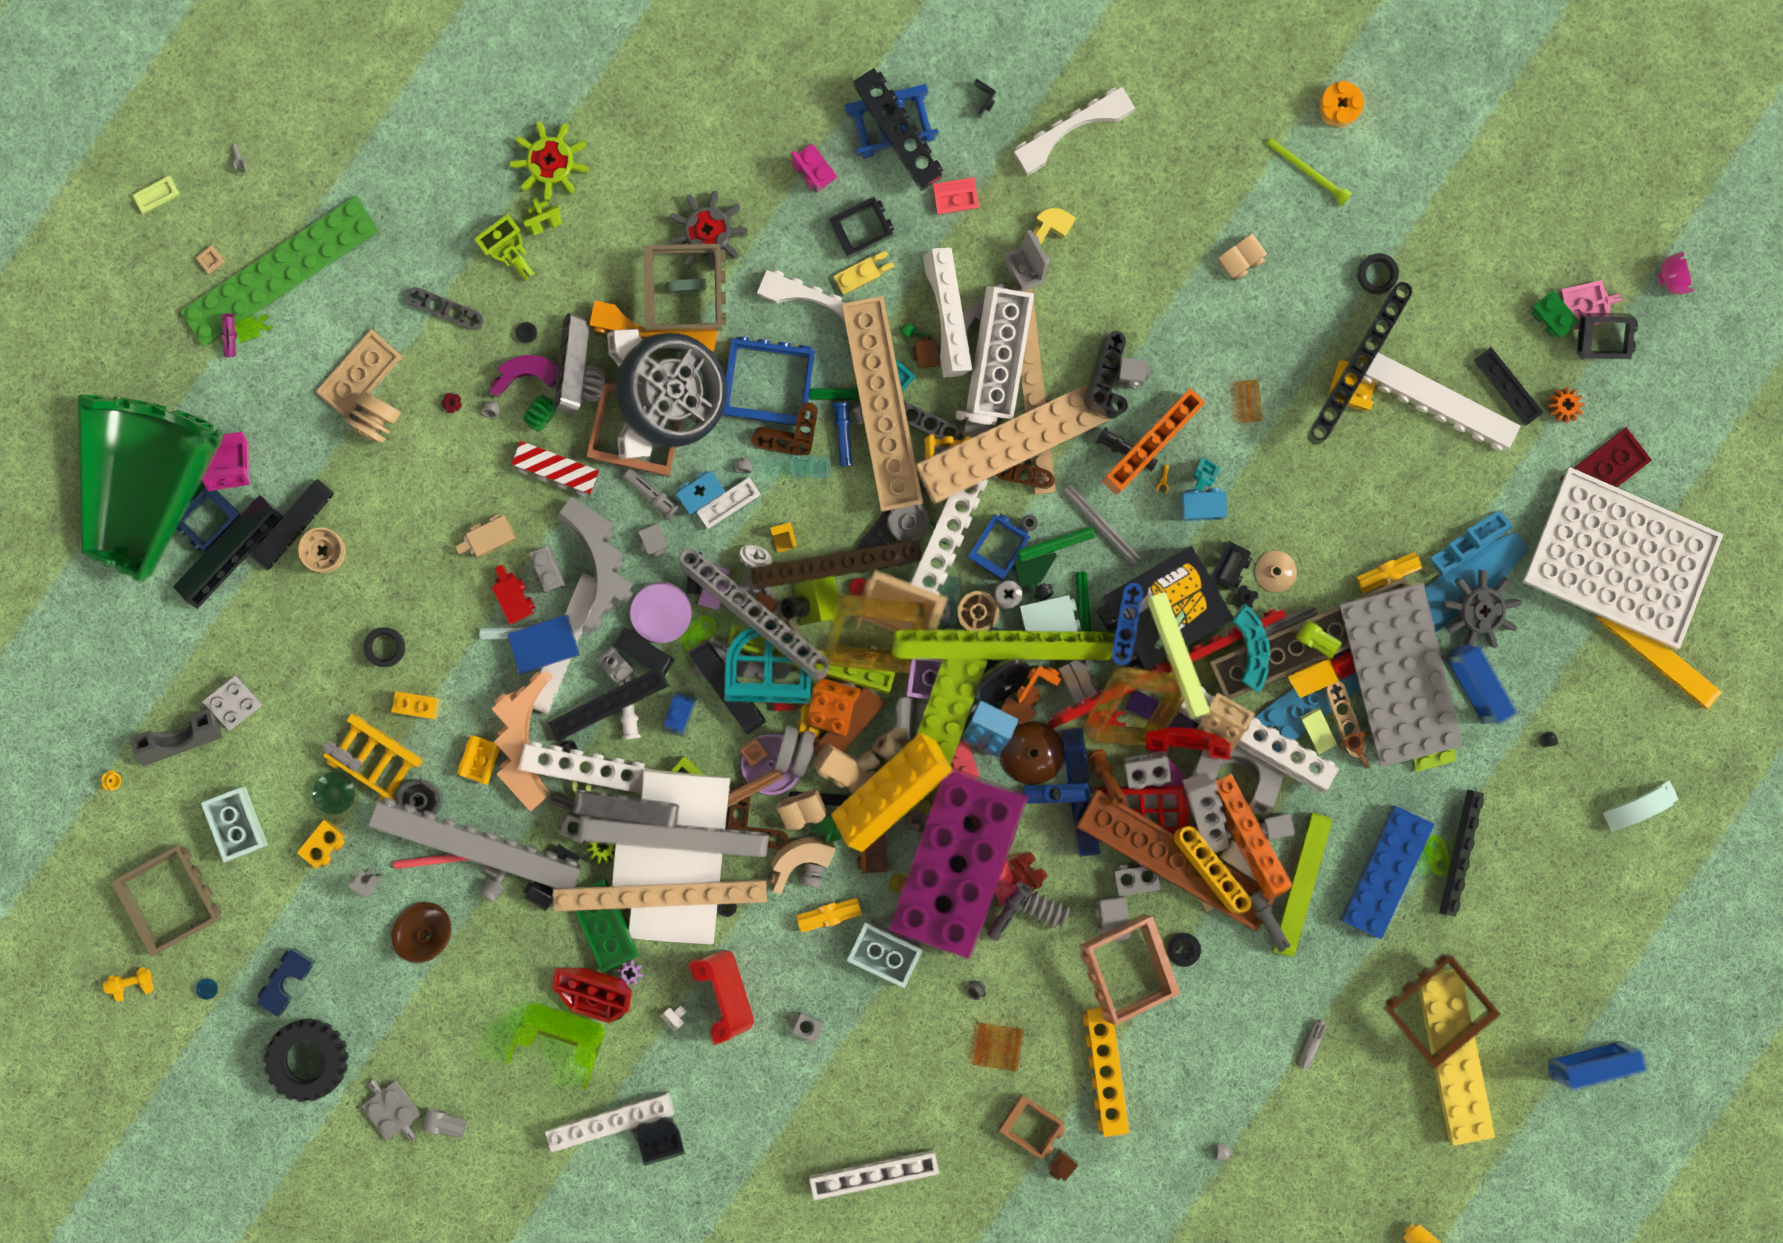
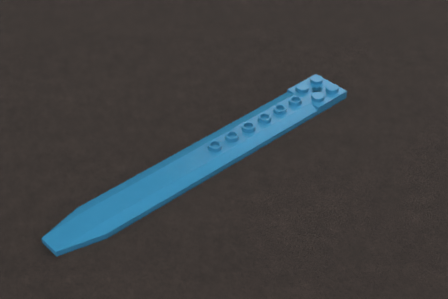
(1496, 559)

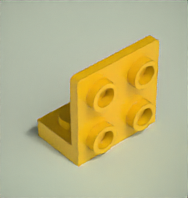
(1361, 398)

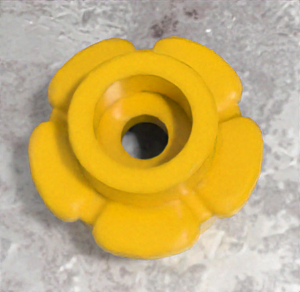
(115, 780)

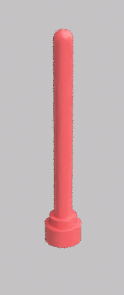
(431, 860)

